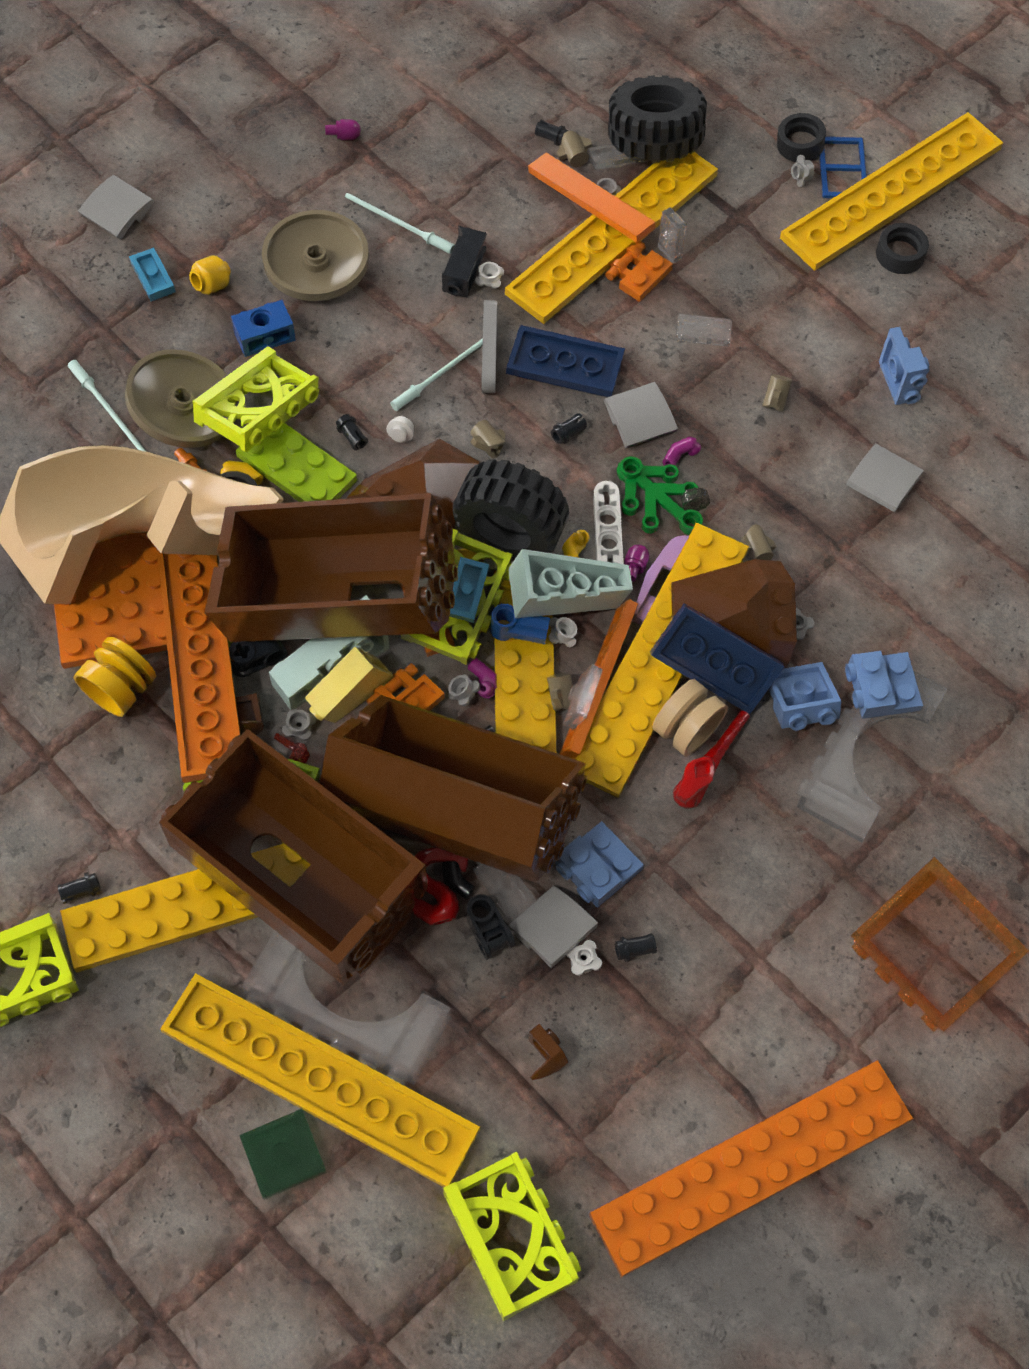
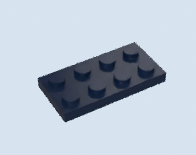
(565, 361)
(717, 658)

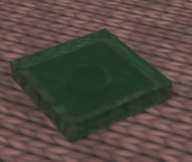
(282, 1154)

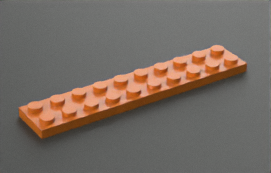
(197, 663)
(749, 1168)

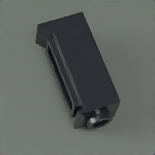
(464, 262)

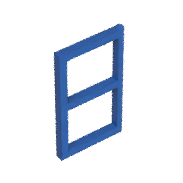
(840, 167)

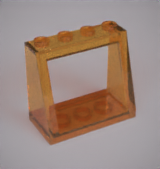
(980, 916)

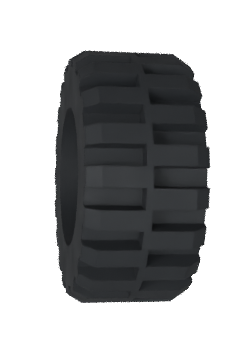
(657, 118)
(511, 508)

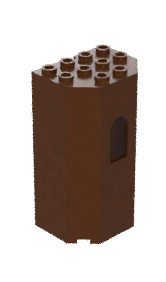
(294, 567)
(455, 786)
(357, 878)

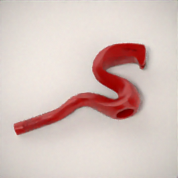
(701, 771)
(447, 902)

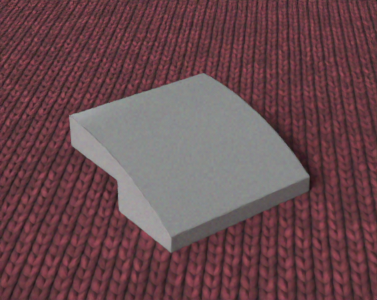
(115, 206)
(640, 414)
(884, 477)
(553, 926)

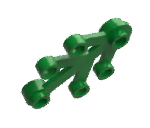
(655, 493)

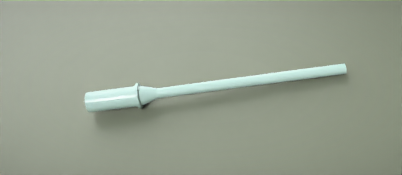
(430, 238)
(88, 382)
(414, 391)

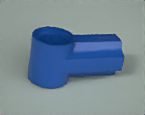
(526, 628)

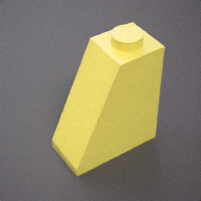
(347, 685)

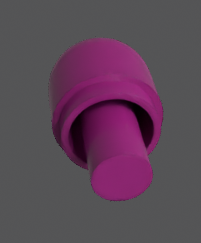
(344, 129)
(637, 559)

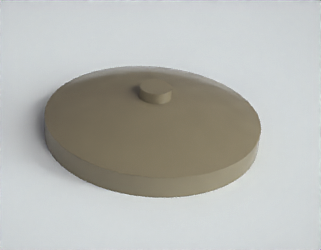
(315, 255)
(163, 392)

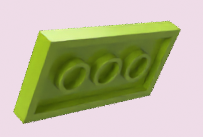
(299, 466)

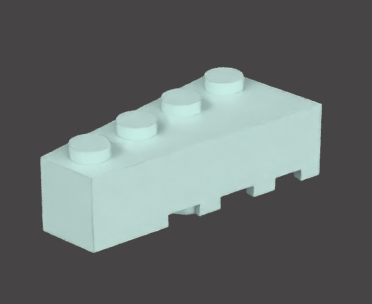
(565, 584)
(314, 660)

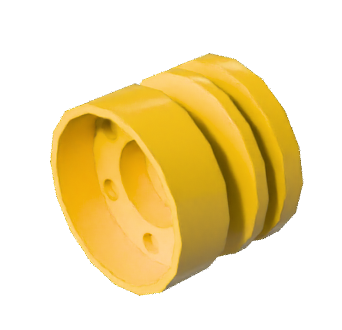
(115, 676)

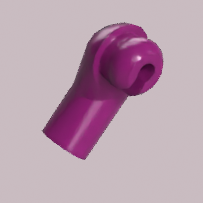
(680, 447)

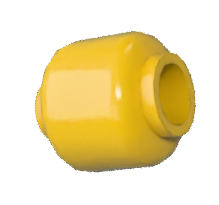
(210, 275)

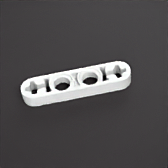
(608, 531)

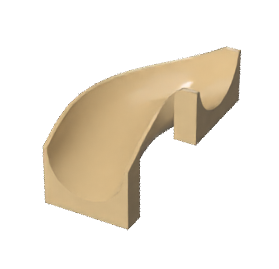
(104, 492)

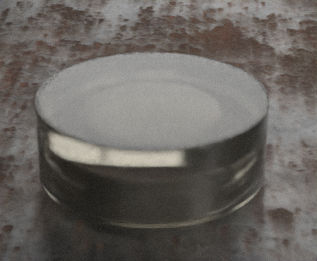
(695, 499)

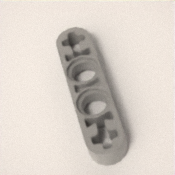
(489, 346)

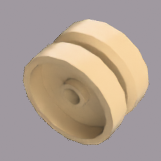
(689, 717)

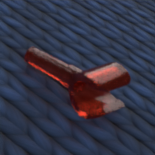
(299, 750)

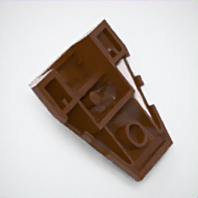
(432, 469)
(749, 600)

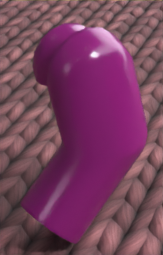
(486, 676)

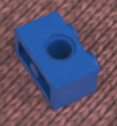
(263, 327)

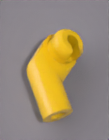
(242, 467)
(575, 543)

